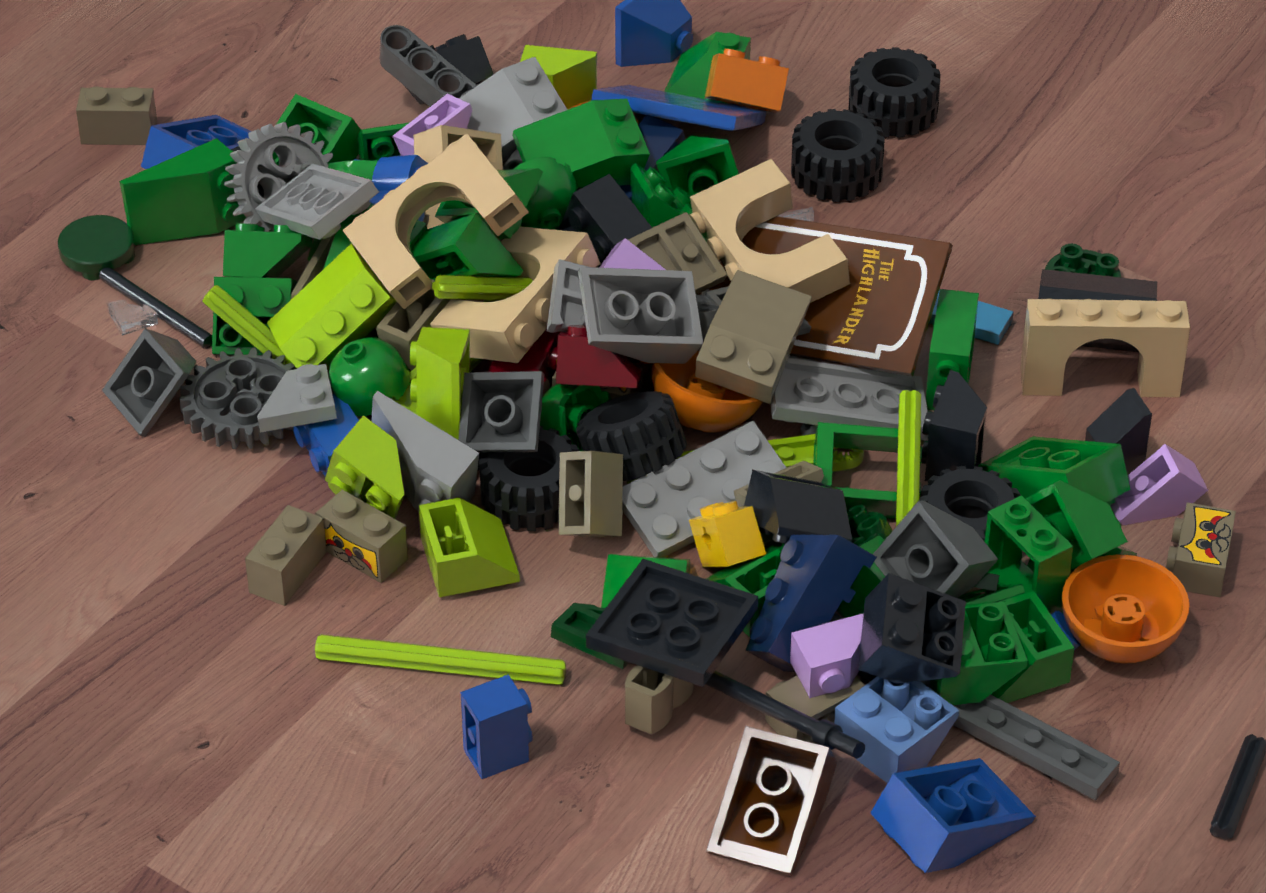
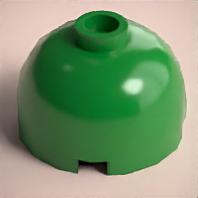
(553, 193)
(364, 369)
(568, 404)

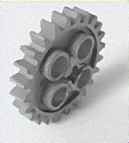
(294, 156)

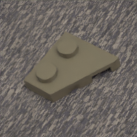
(682, 248)

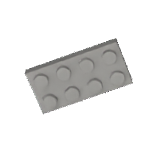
(318, 201)
(841, 395)
(667, 499)

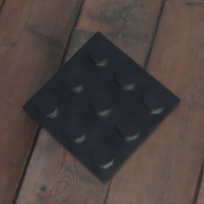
(672, 622)

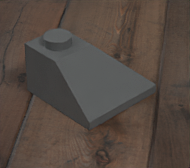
(148, 379)
(501, 411)
(935, 551)

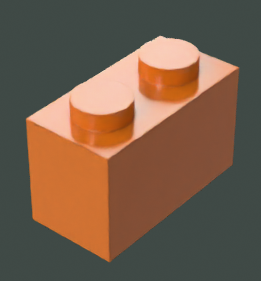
(747, 81)

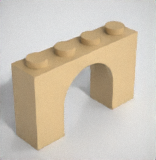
(748, 199)
(386, 228)
(511, 326)
(1061, 326)

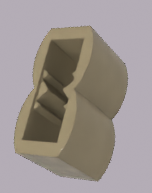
(652, 697)

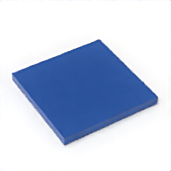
(684, 107)

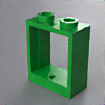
(951, 339)
(860, 438)
(1019, 528)

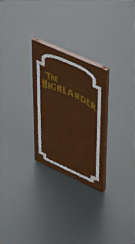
(884, 309)

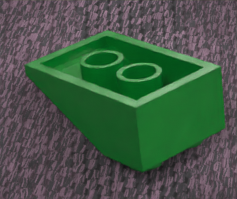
(332, 127)
(590, 138)
(181, 196)
(1041, 461)

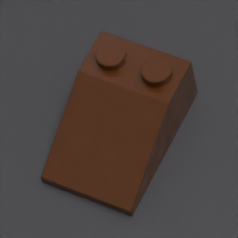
(772, 800)

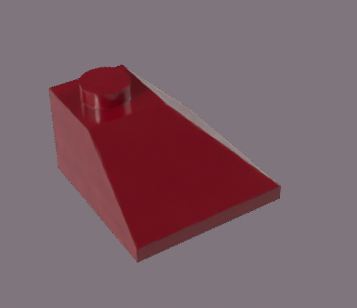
(592, 366)

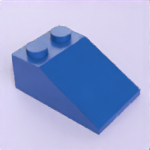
(181, 136)
(949, 812)

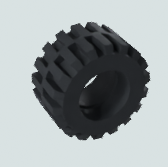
(895, 90)
(837, 155)
(639, 427)
(525, 485)
(968, 494)

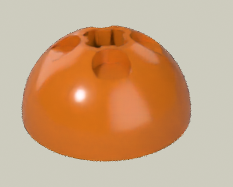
(700, 402)
(1124, 607)

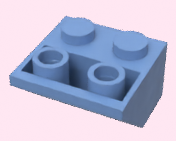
(897, 724)

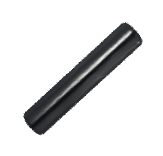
(1238, 787)

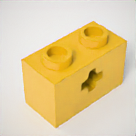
(726, 534)

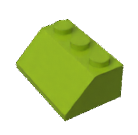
(331, 311)
(441, 363)

